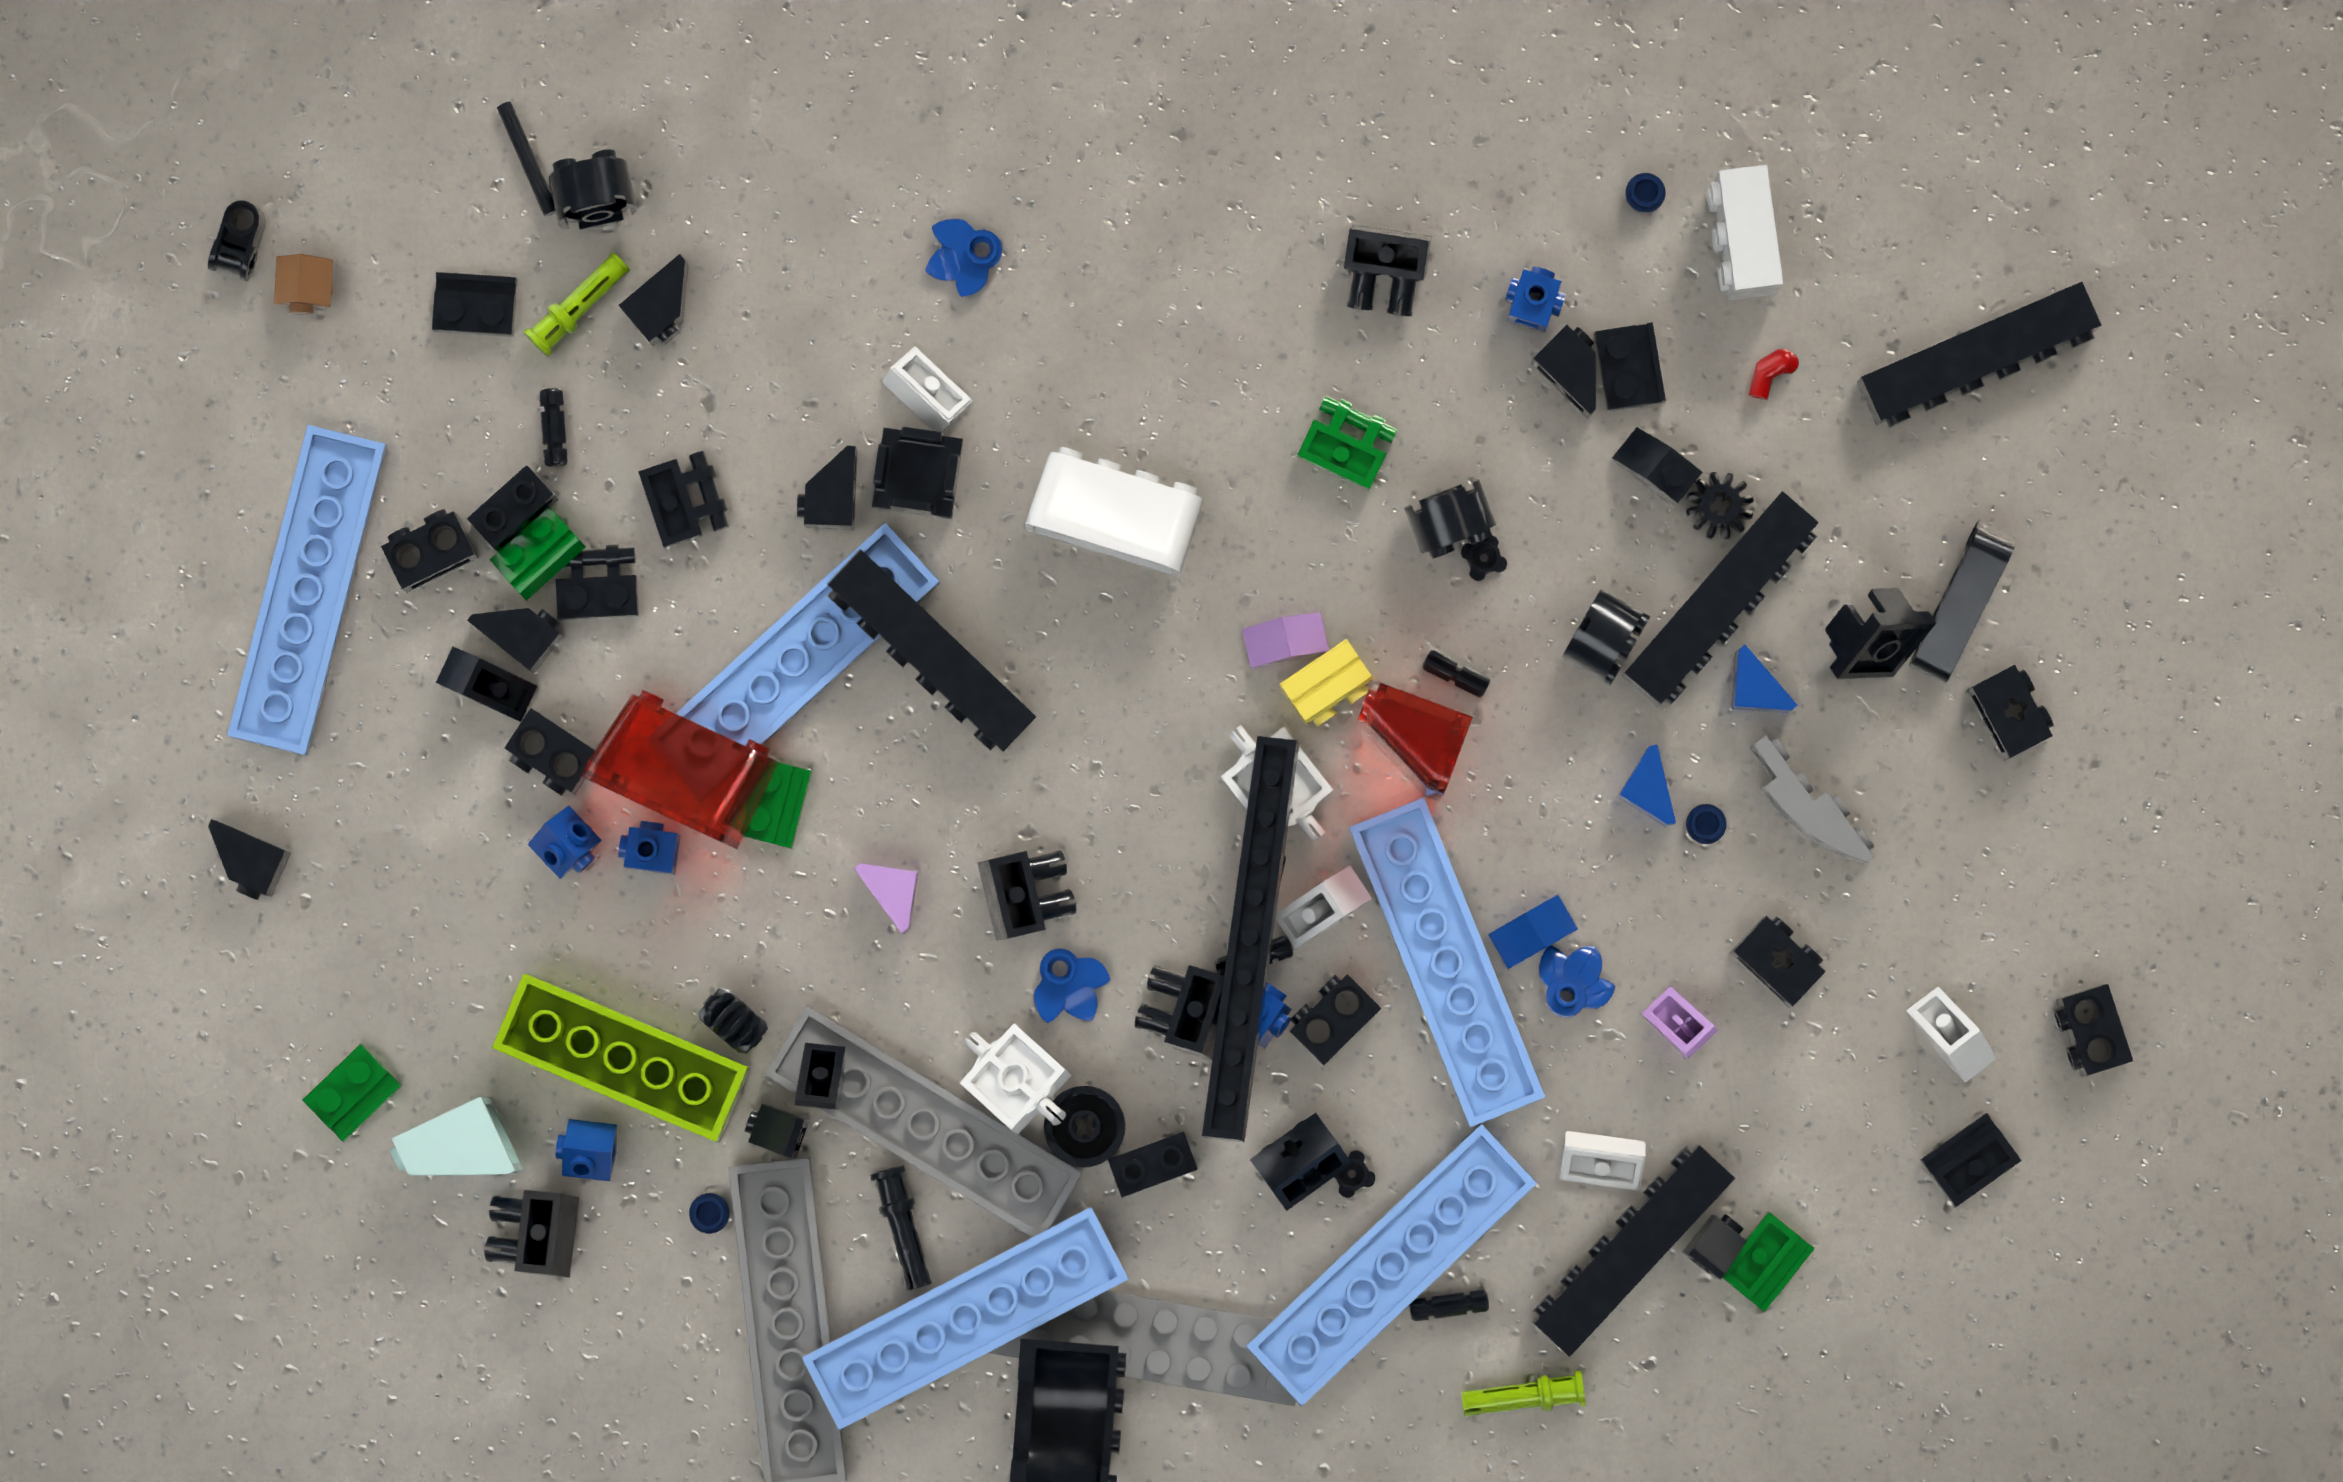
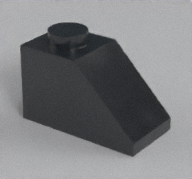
(659, 303)
(1571, 368)
(1657, 466)
(831, 494)
(521, 634)
(486, 684)
(248, 860)
(821, 1076)
(776, 1130)
(1716, 1245)

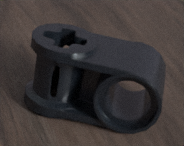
(236, 242)

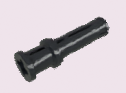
(897, 1209)

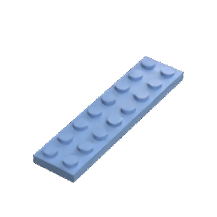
(307, 590)
(800, 652)
(1446, 962)
(1391, 1265)
(965, 1318)

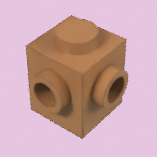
(303, 283)

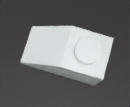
(1322, 906)
(1952, 1034)

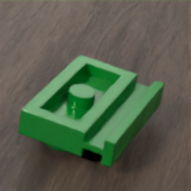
(537, 553)
(780, 807)
(352, 1092)
(1767, 1261)

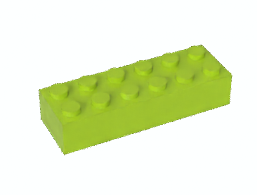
(621, 1057)

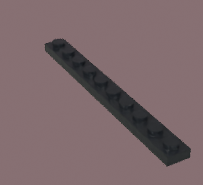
(1250, 939)

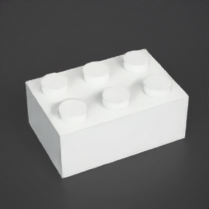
(1745, 233)

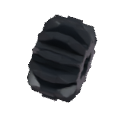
(1730, 514)
(732, 1020)

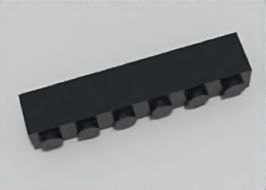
(1978, 354)
(1720, 599)
(931, 650)
(1633, 1249)

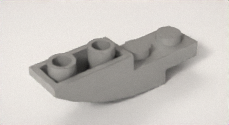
(1818, 819)

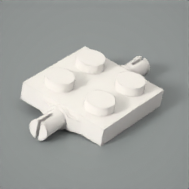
(1308, 787)
(1015, 1078)

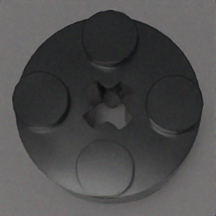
(592, 190)
(1451, 518)
(1605, 636)
(1087, 1149)

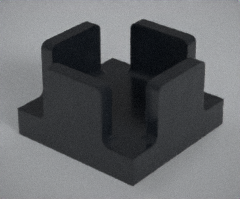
(917, 472)
(1880, 643)

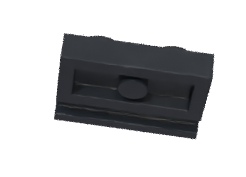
(474, 304)
(1630, 367)
(1970, 1160)

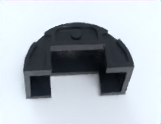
(1066, 1411)

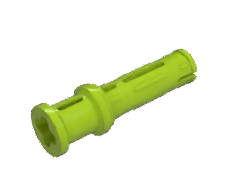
(563, 317)
(1543, 1394)

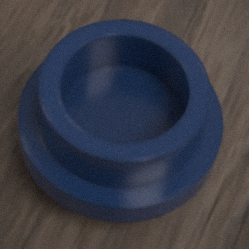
(1645, 193)
(1706, 824)
(709, 1213)

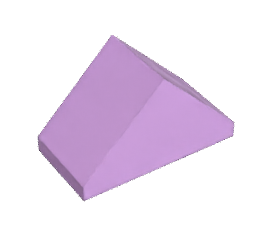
(1285, 639)
(894, 891)
(1679, 1022)

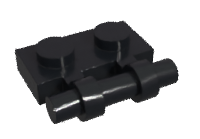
(671, 503)
(598, 596)

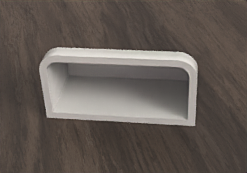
(1114, 511)

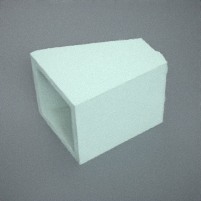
(458, 1143)

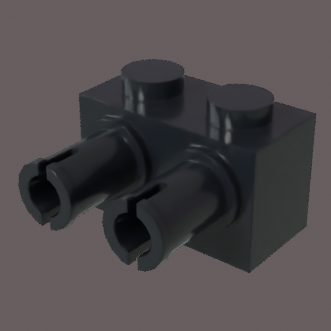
(1385, 252)
(1013, 895)
(1196, 1013)
(544, 1232)

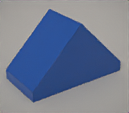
(1755, 686)
(1648, 789)
(1532, 931)

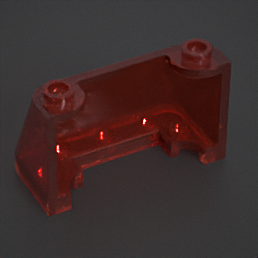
(1415, 736)
(681, 769)

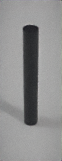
(527, 158)

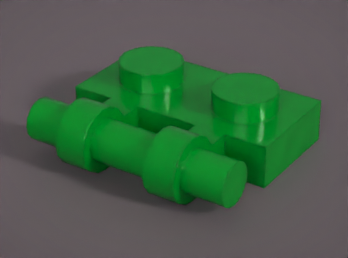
(1341, 453)

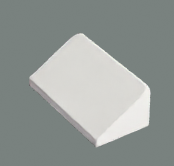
(926, 390)
(1602, 1160)

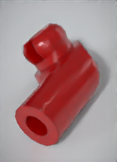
(1769, 367)

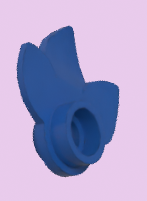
(957, 255)
(1577, 975)
(1072, 991)

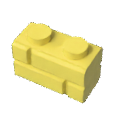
(1327, 683)

